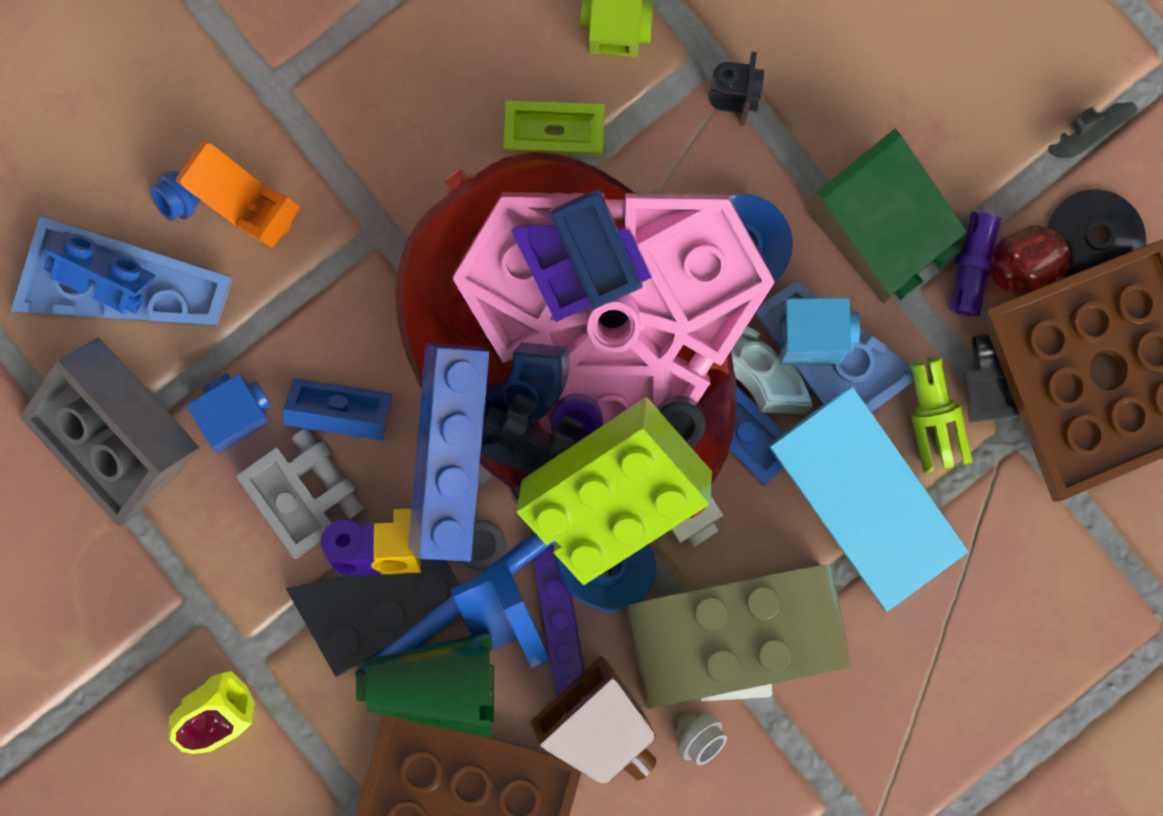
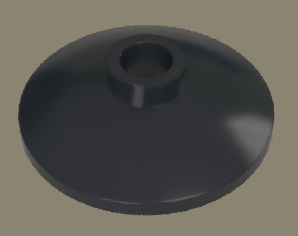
(1093, 209)

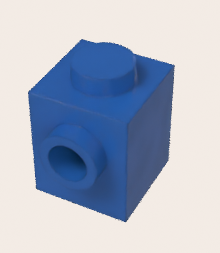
(230, 410)

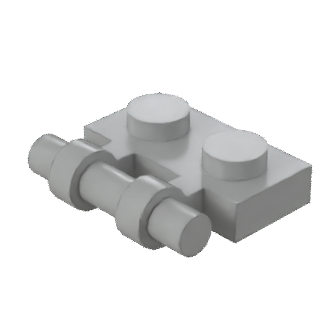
(288, 503)

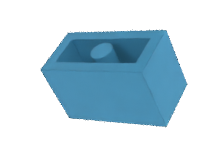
(817, 331)

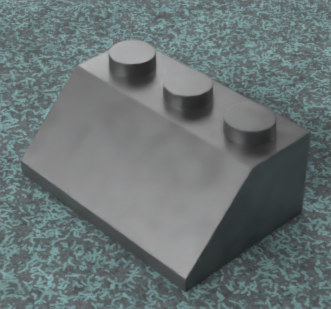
(108, 430)

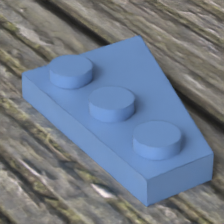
(869, 368)

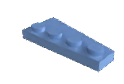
(177, 293)

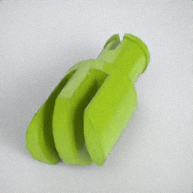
(936, 410)

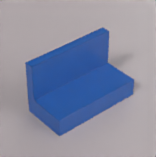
(496, 607)

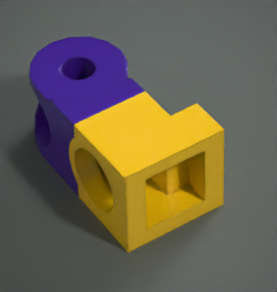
(371, 547)

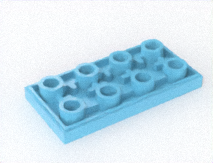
(868, 498)

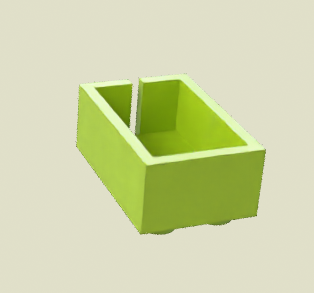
(615, 491)

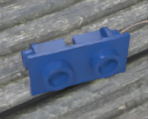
(77, 261)

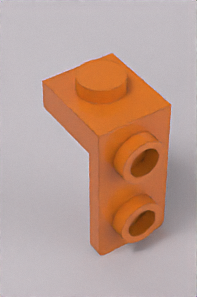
(237, 195)

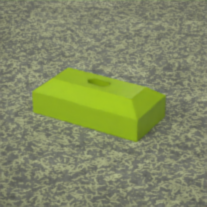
(529, 120)

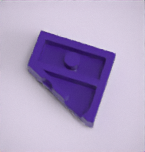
(555, 271)

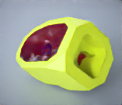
(212, 714)

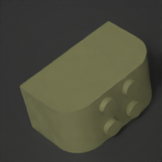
(738, 636)

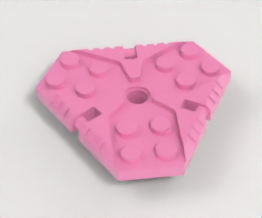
(699, 296)

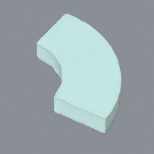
(773, 385)

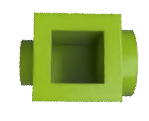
(617, 25)

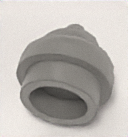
(699, 737)

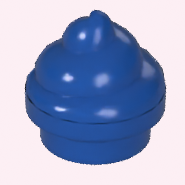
(172, 198)

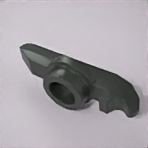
(1092, 127)

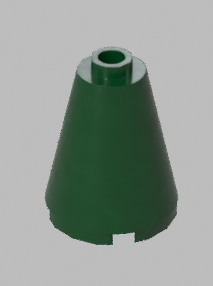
(434, 685)

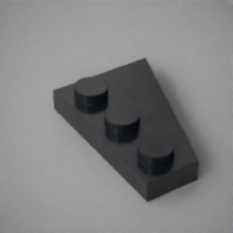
(366, 613)

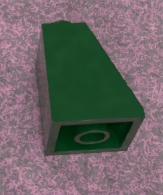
(888, 218)

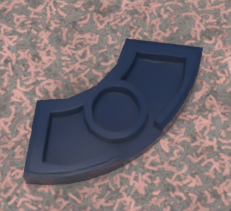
(537, 374)

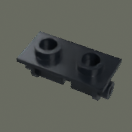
(737, 87)

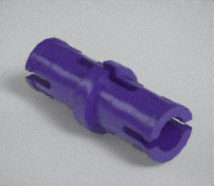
(975, 263)

